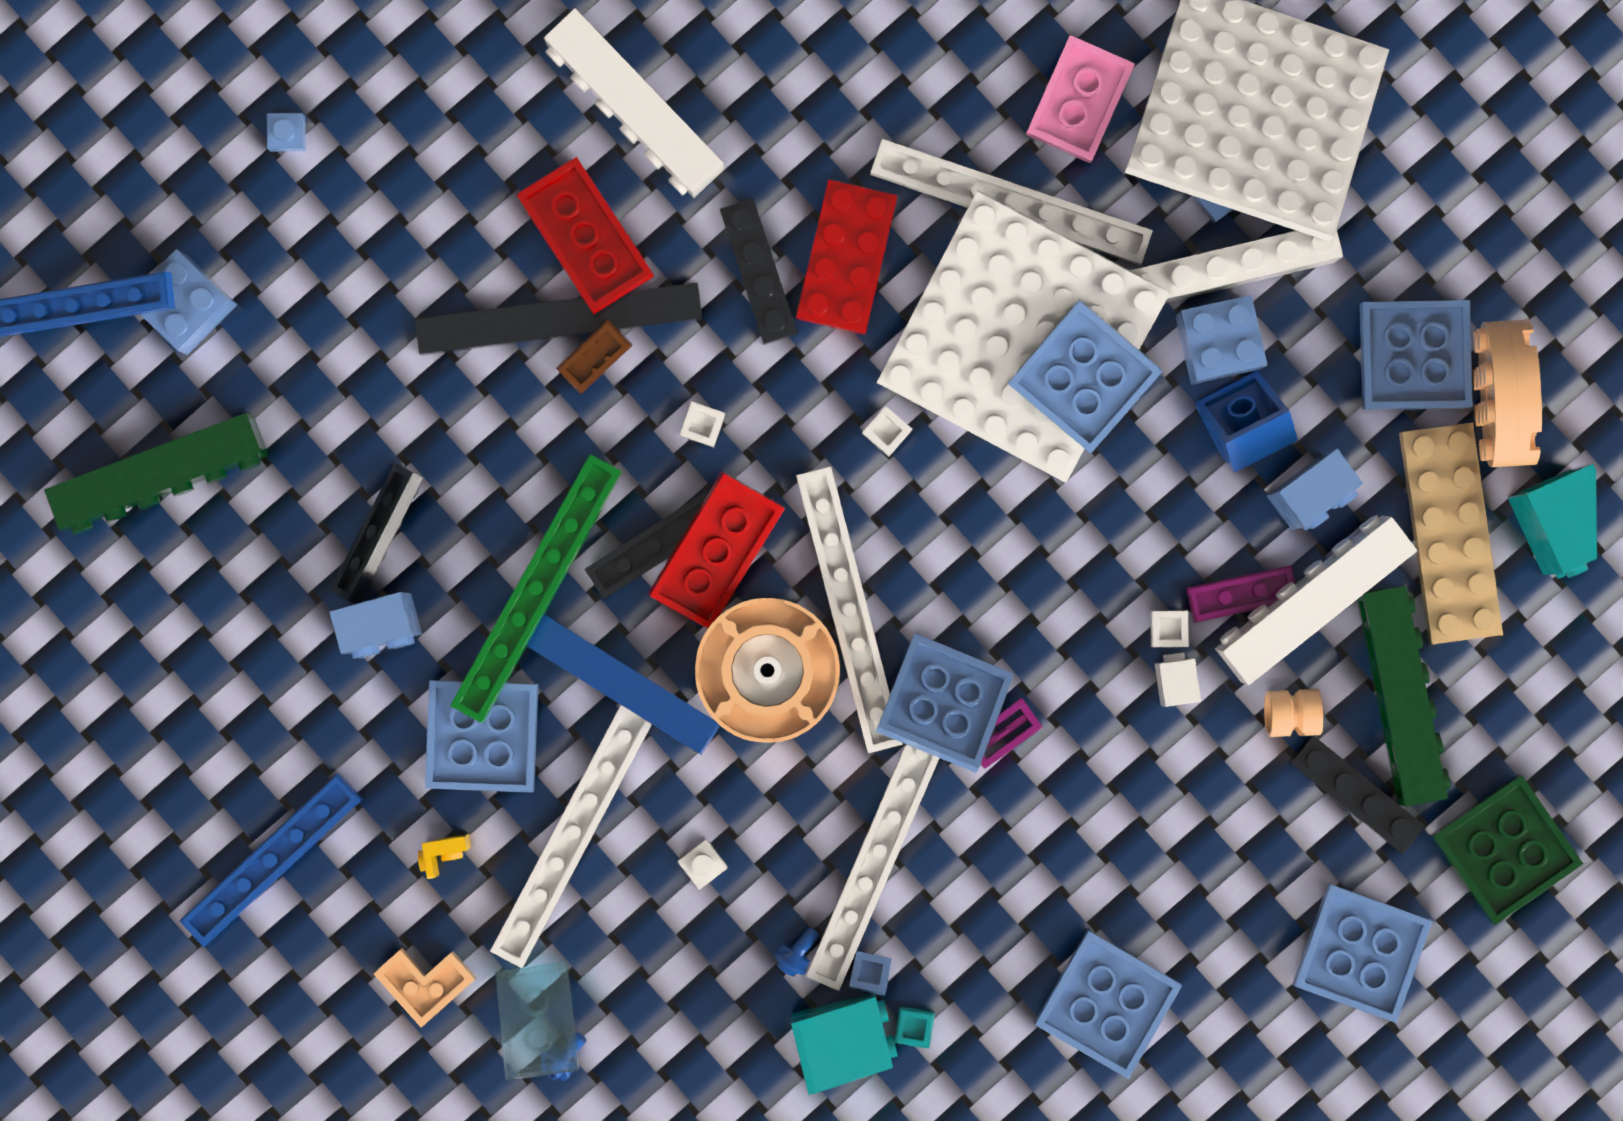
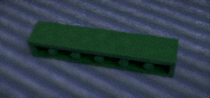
(156, 473)
(1403, 696)

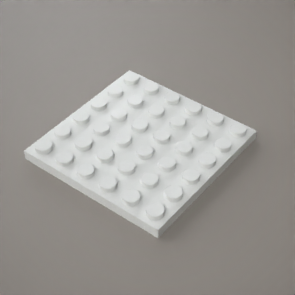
(1258, 113)
(990, 310)

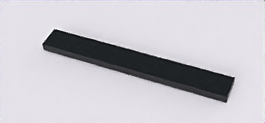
(555, 319)

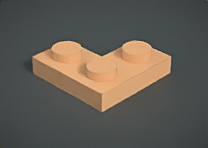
(422, 993)

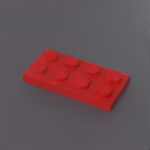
(585, 235)
(846, 257)
(716, 550)

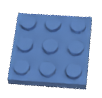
(1416, 355)
(1085, 376)
(945, 703)
(479, 755)
(1362, 953)
(1107, 1004)

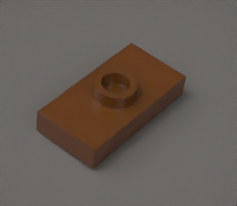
(594, 356)

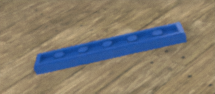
(86, 303)
(623, 685)
(271, 859)

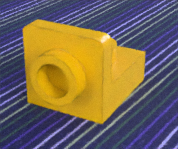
(449, 849)

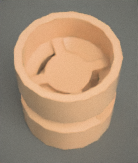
(1297, 712)

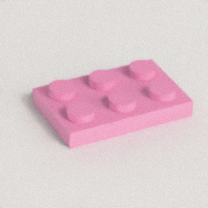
(1080, 99)

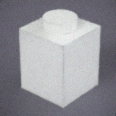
(1177, 680)

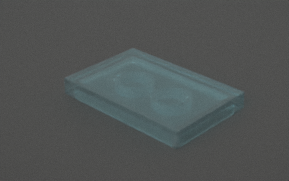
(537, 1021)

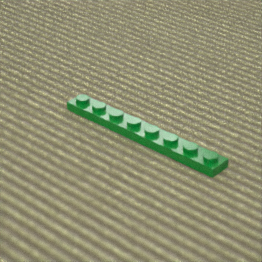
(536, 589)

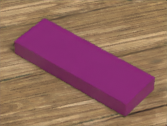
(1237, 593)

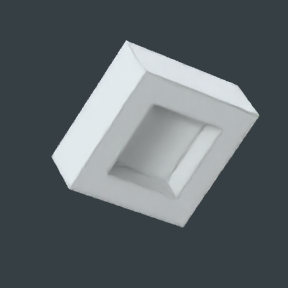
(702, 424)
(887, 431)
(1169, 628)
(702, 864)

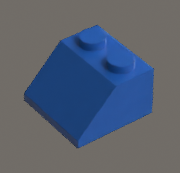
(1247, 421)

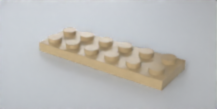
(1451, 533)

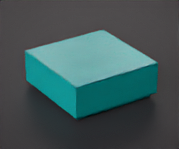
(914, 1027)

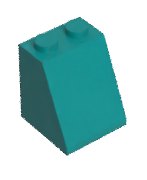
(1560, 521)
(842, 1041)

